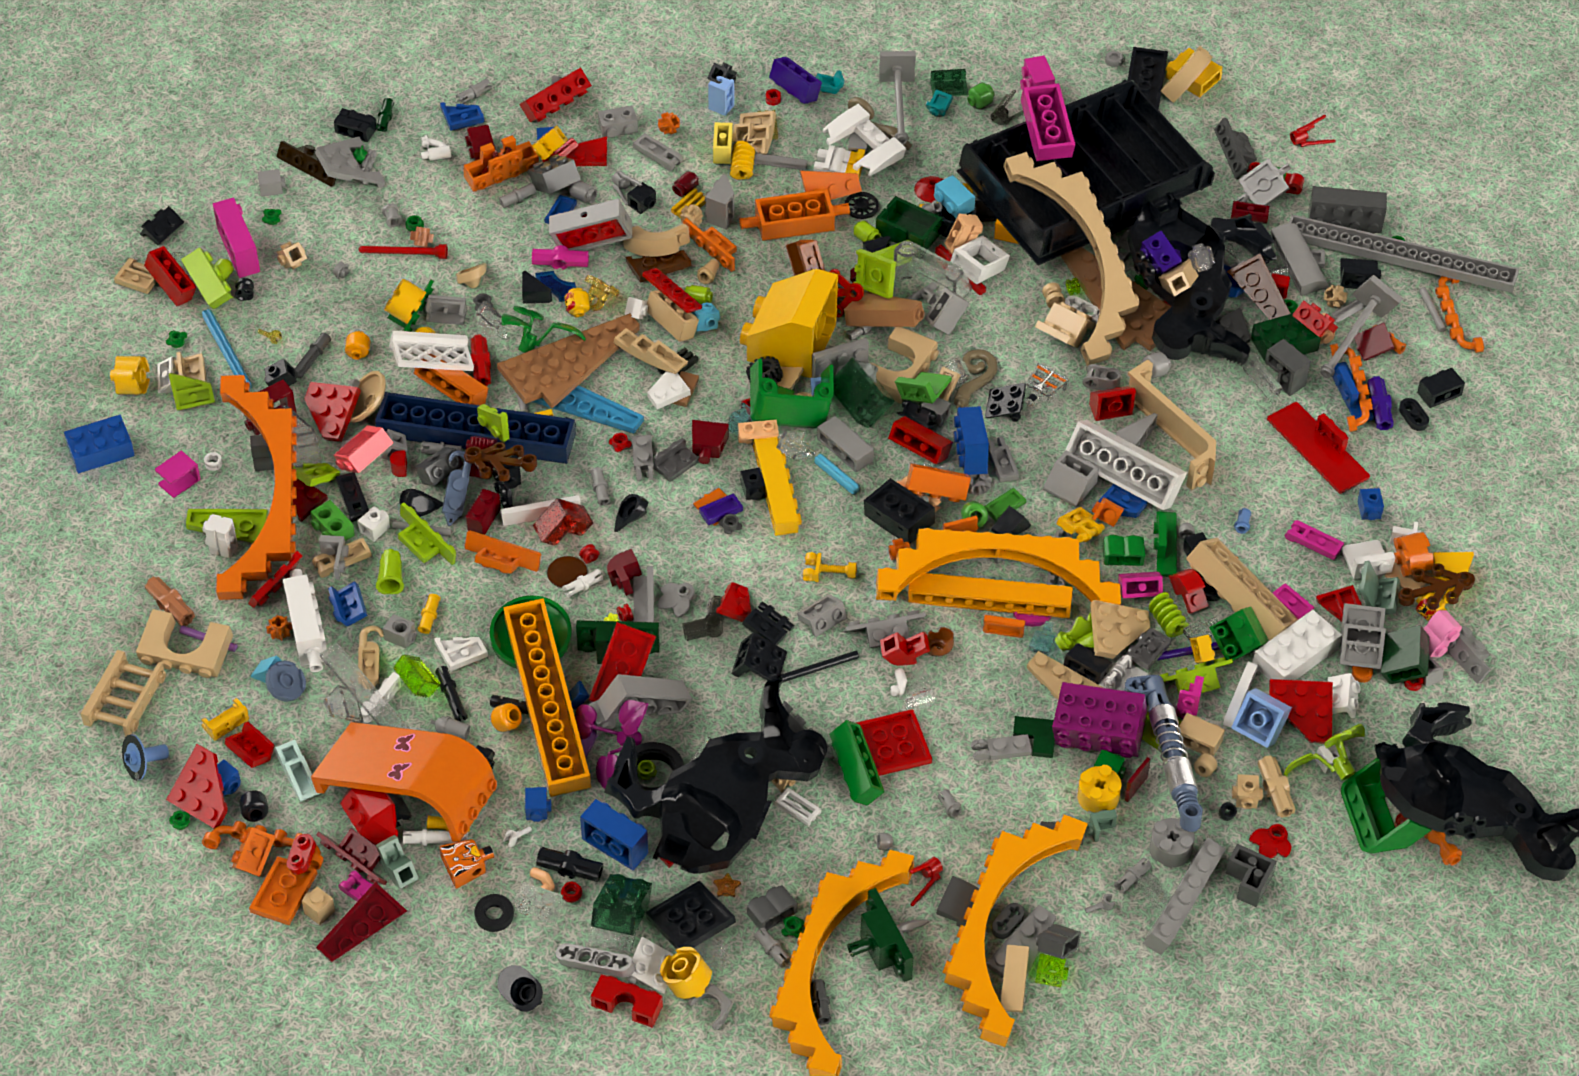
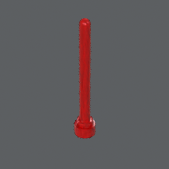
(439, 251)

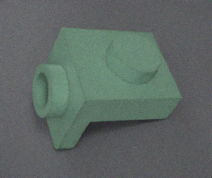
(1101, 820)

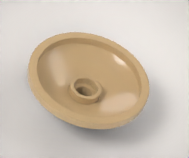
(371, 395)

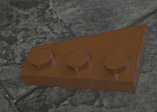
(666, 264)

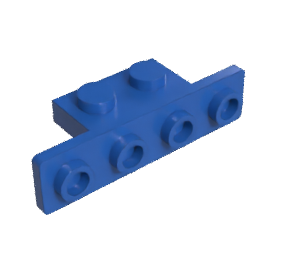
(1345, 383)

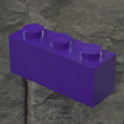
(795, 80)

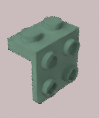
(1379, 592)

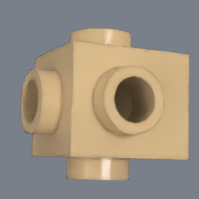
(297, 255)
(1247, 791)

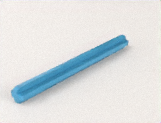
(223, 344)

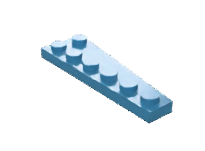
(597, 408)

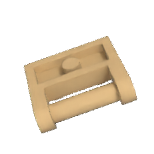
(133, 278)

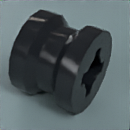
(244, 289)

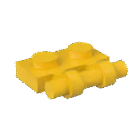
(1080, 522)

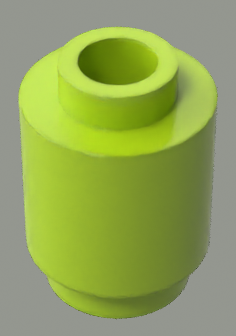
(865, 231)
(226, 268)
(700, 293)

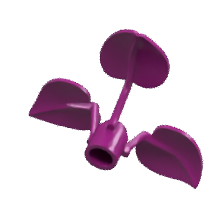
(630, 717)

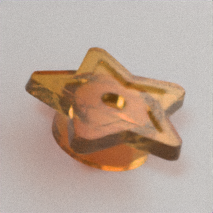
(726, 891)

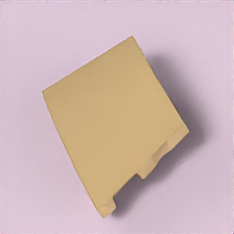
(756, 129)

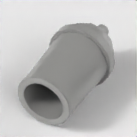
(451, 726)

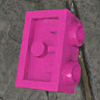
(1189, 700)

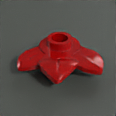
(1269, 843)

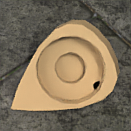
(472, 275)

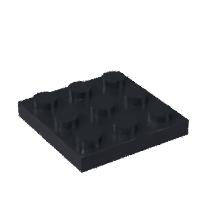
(690, 916)

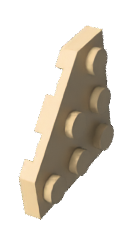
(1116, 627)

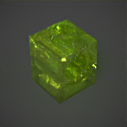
(1048, 963)

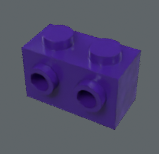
(1160, 253)

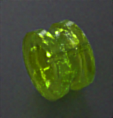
(1073, 286)

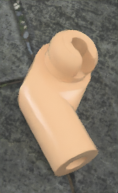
(544, 877)

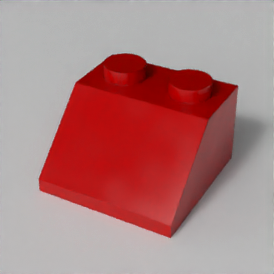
(1112, 403)

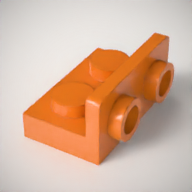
(253, 851)

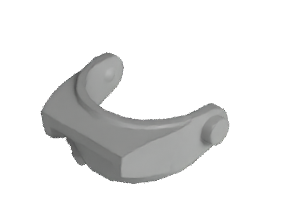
(726, 1004)

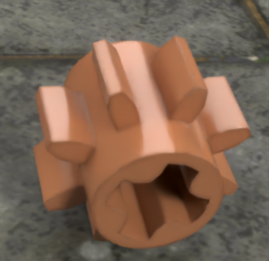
(421, 236)

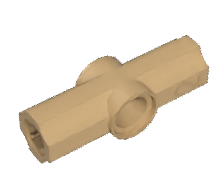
(1276, 786)

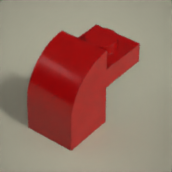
(1190, 586)
(904, 651)

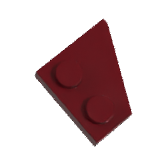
(307, 499)

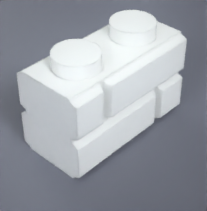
(220, 535)

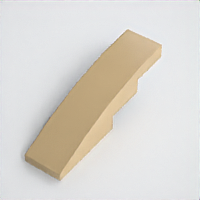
(653, 353)

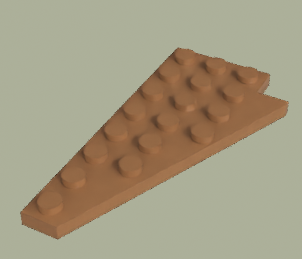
(1139, 323)

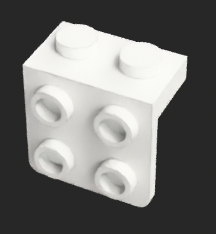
(1370, 551)

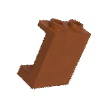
(804, 256)

